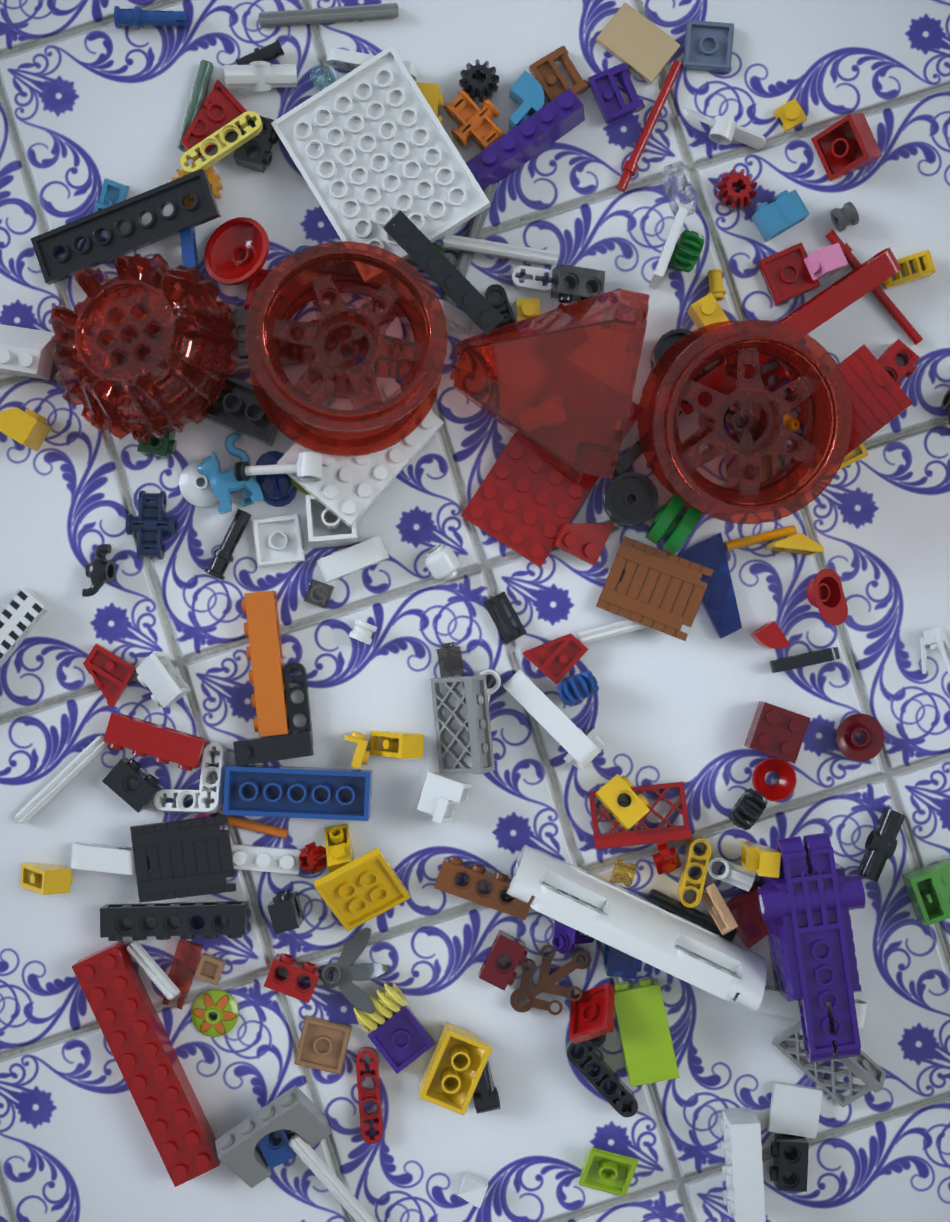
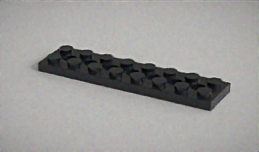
(137, 237)

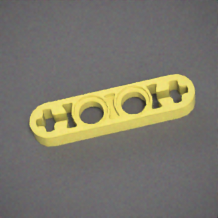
(218, 139)

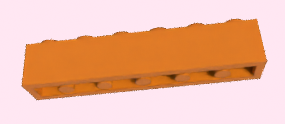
(267, 663)

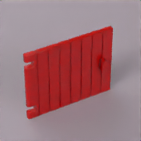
(871, 404)

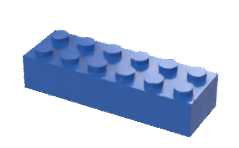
(297, 792)

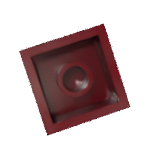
(777, 732)

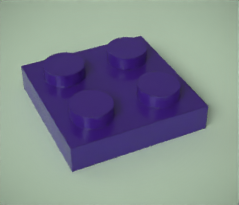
(401, 1039)

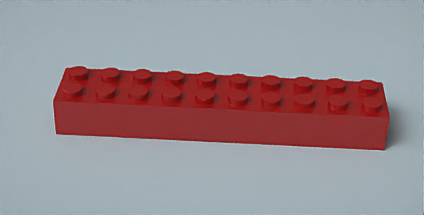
(148, 1062)

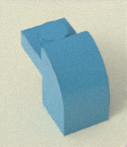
(528, 95)

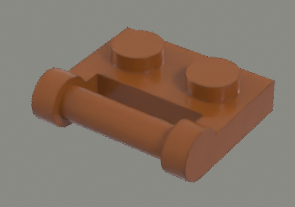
(551, 78)

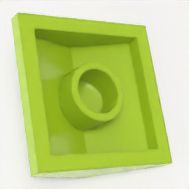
(607, 1171)

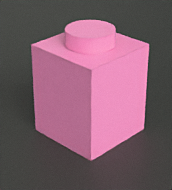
(825, 261)

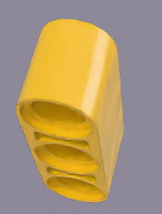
(694, 883)

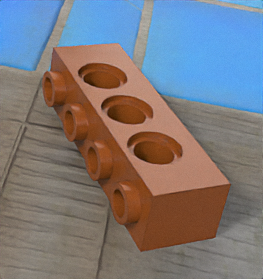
(470, 891)

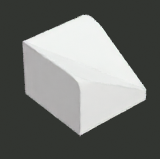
(473, 1189)

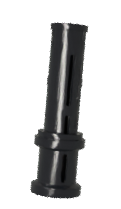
(223, 555)

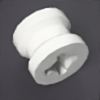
(363, 631)

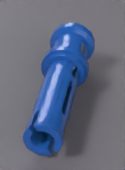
(138, 18)

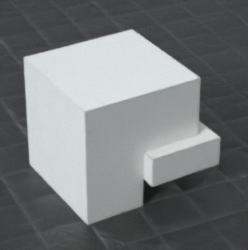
(441, 796)

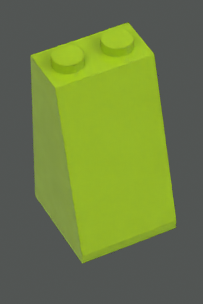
(644, 1032)

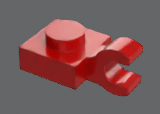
(666, 860)

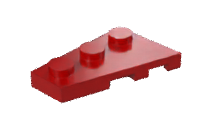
(216, 112)

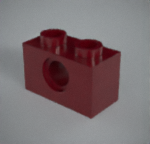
(503, 946)

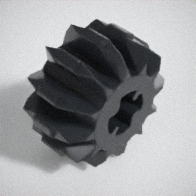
(487, 76)
(748, 809)

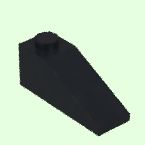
(273, 748)

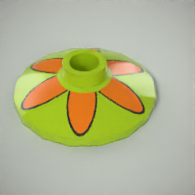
(219, 1002)

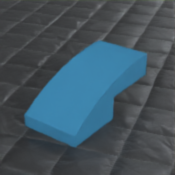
(111, 194)

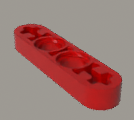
(366, 1095)

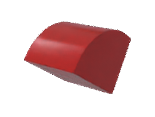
(770, 636)

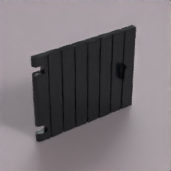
(182, 858)

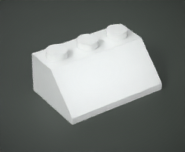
(26, 352)

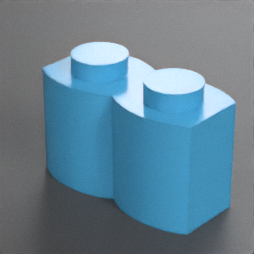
(779, 215)

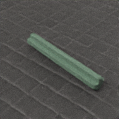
(197, 97)

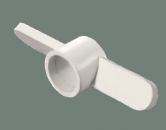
(726, 129)

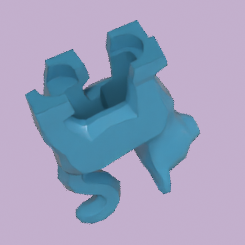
(225, 482)

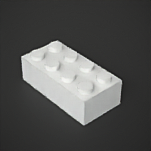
(742, 1165)

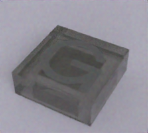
(319, 593)

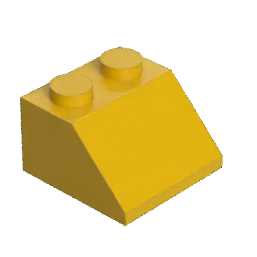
(24, 427)

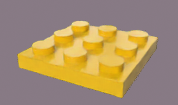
(362, 889)

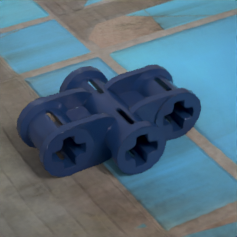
(152, 516)

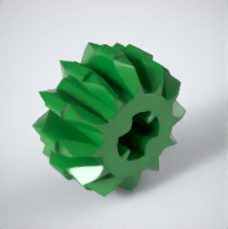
(687, 251)

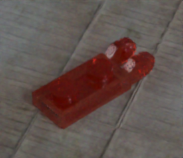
(184, 968)

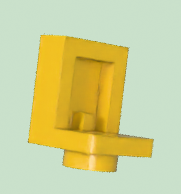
(361, 753)

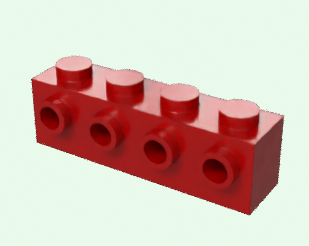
(155, 740)

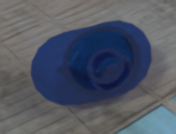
(276, 488)

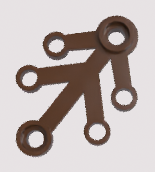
(547, 982)

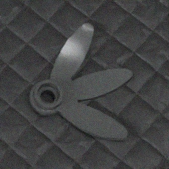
(359, 972)

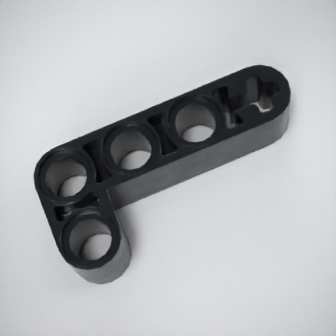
(602, 1075)

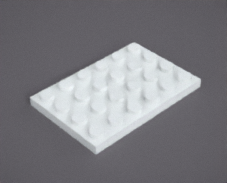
(356, 481)

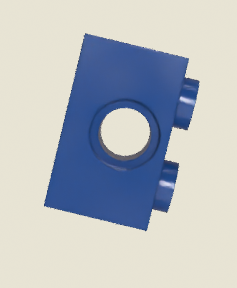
(275, 1150)

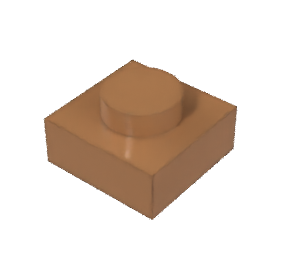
(210, 968)

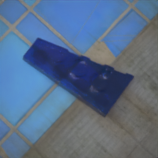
(719, 596)

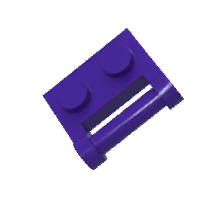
(609, 96)

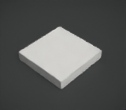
(278, 540)
(794, 1109)

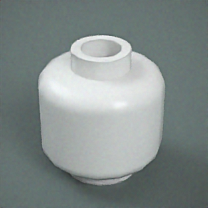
(442, 562)

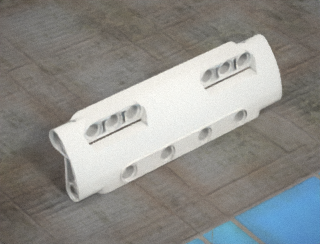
(639, 928)

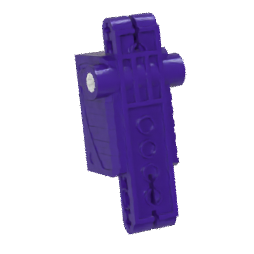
(814, 943)

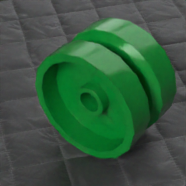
(675, 525)

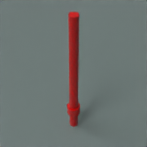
(630, 166)
(878, 292)

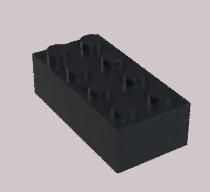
(240, 412)

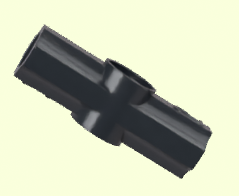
(881, 844)

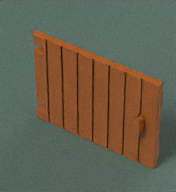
(654, 588)

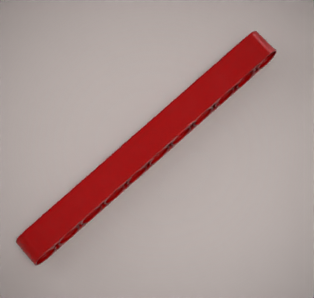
(818, 309)

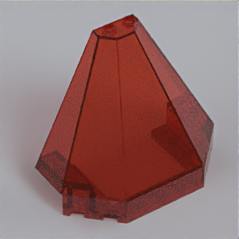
(561, 379)

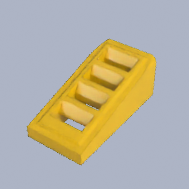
(927, 265)

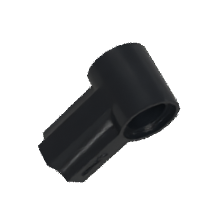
(485, 1094)

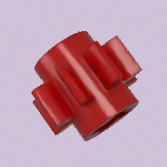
(313, 858)

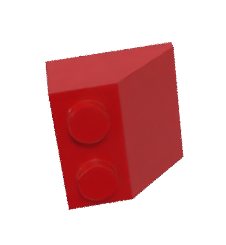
(846, 146)

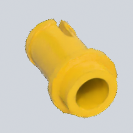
(716, 284)

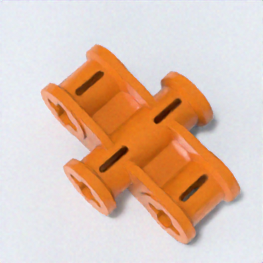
(473, 121)

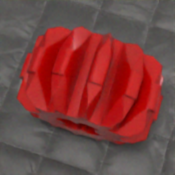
(745, 191)

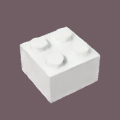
(326, 528)

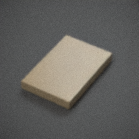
(637, 43)

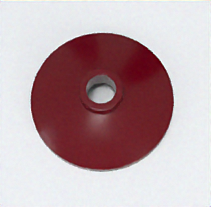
(871, 740)

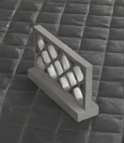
(476, 724)
(859, 1067)

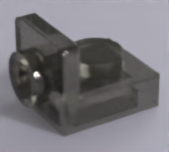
(450, 660)

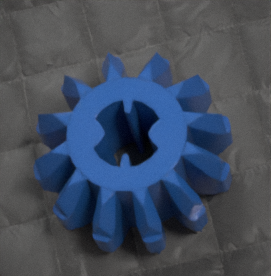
(577, 687)

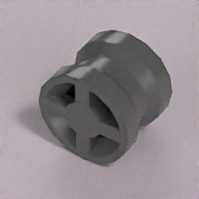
(844, 216)

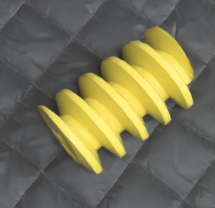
(384, 1005)

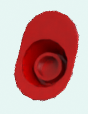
(828, 596)

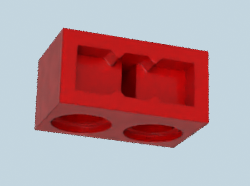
(889, 363)
(290, 984)

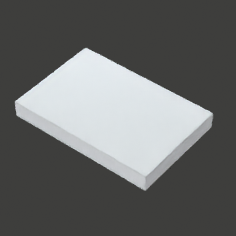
(668, 248)

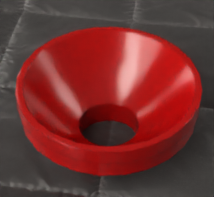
(786, 779)

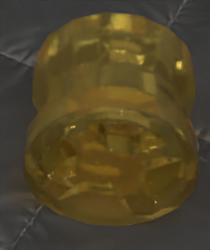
(623, 872)

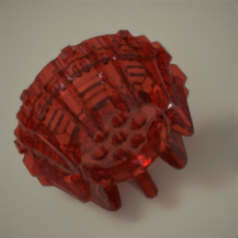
(185, 360)

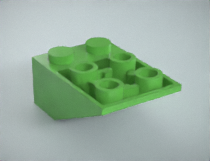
(930, 892)

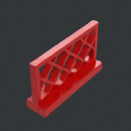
(648, 835)

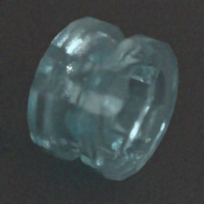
(323, 70)

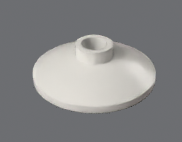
(190, 490)

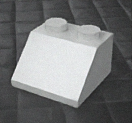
(162, 680)

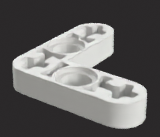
(202, 795)

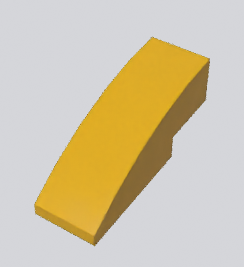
(760, 859)

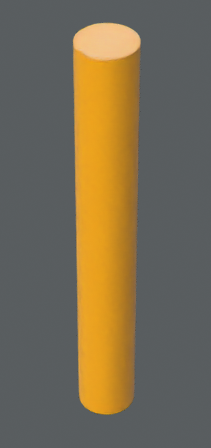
(761, 537)

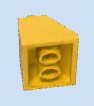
(454, 1069)

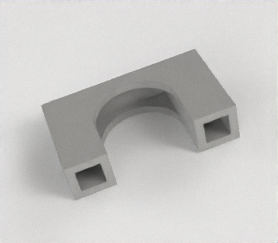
(287, 1112)

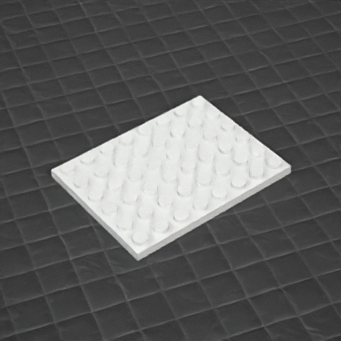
(378, 150)

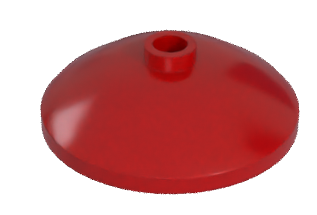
(236, 251)

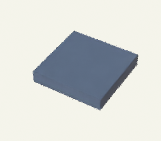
(708, 46)

